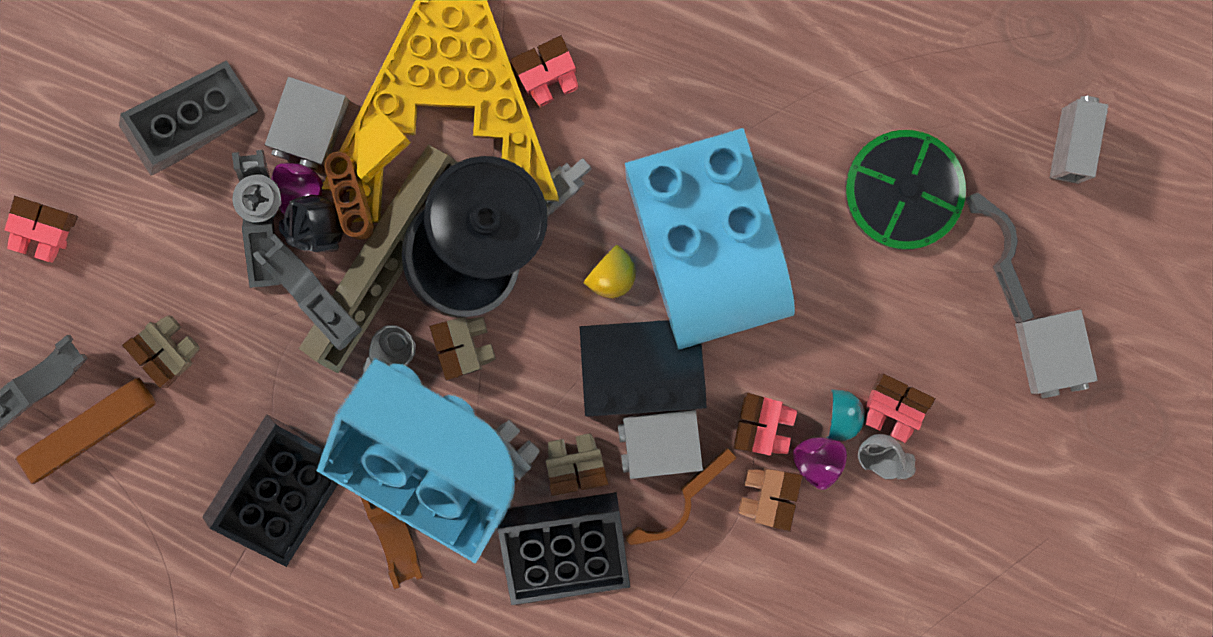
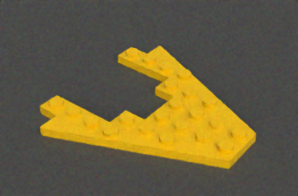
(450, 58)

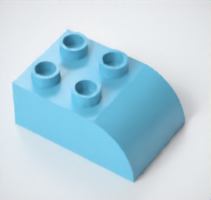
(710, 238)
(420, 458)

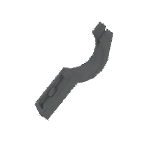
(258, 234)
(1004, 268)
(309, 294)
(40, 380)

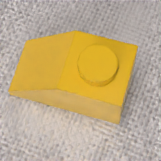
(378, 145)

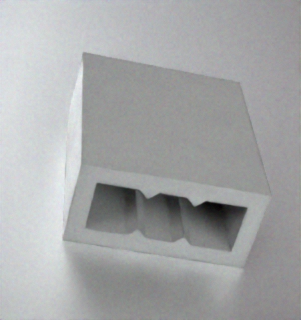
(306, 123)
(1079, 140)
(1056, 353)
(661, 444)

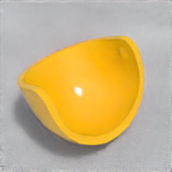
(612, 275)

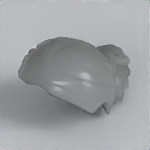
(391, 346)
(886, 457)

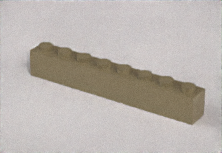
(379, 260)

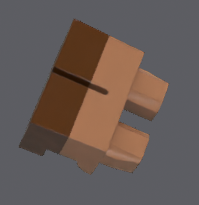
(771, 484)

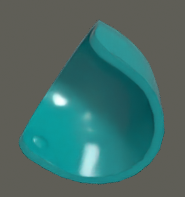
(847, 416)

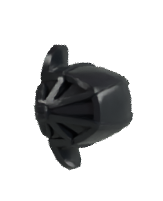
(312, 224)

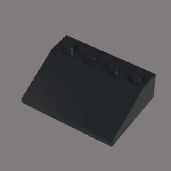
(639, 370)
(272, 492)
(563, 548)

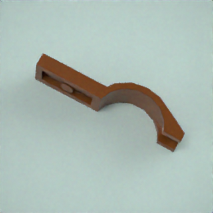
(690, 489)
(396, 543)

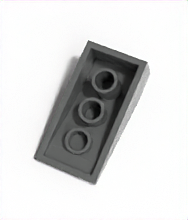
(186, 117)

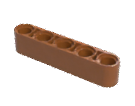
(85, 430)

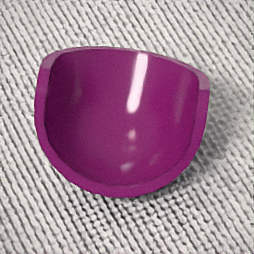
(295, 182)
(820, 461)

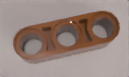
(339, 185)

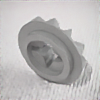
(248, 187)

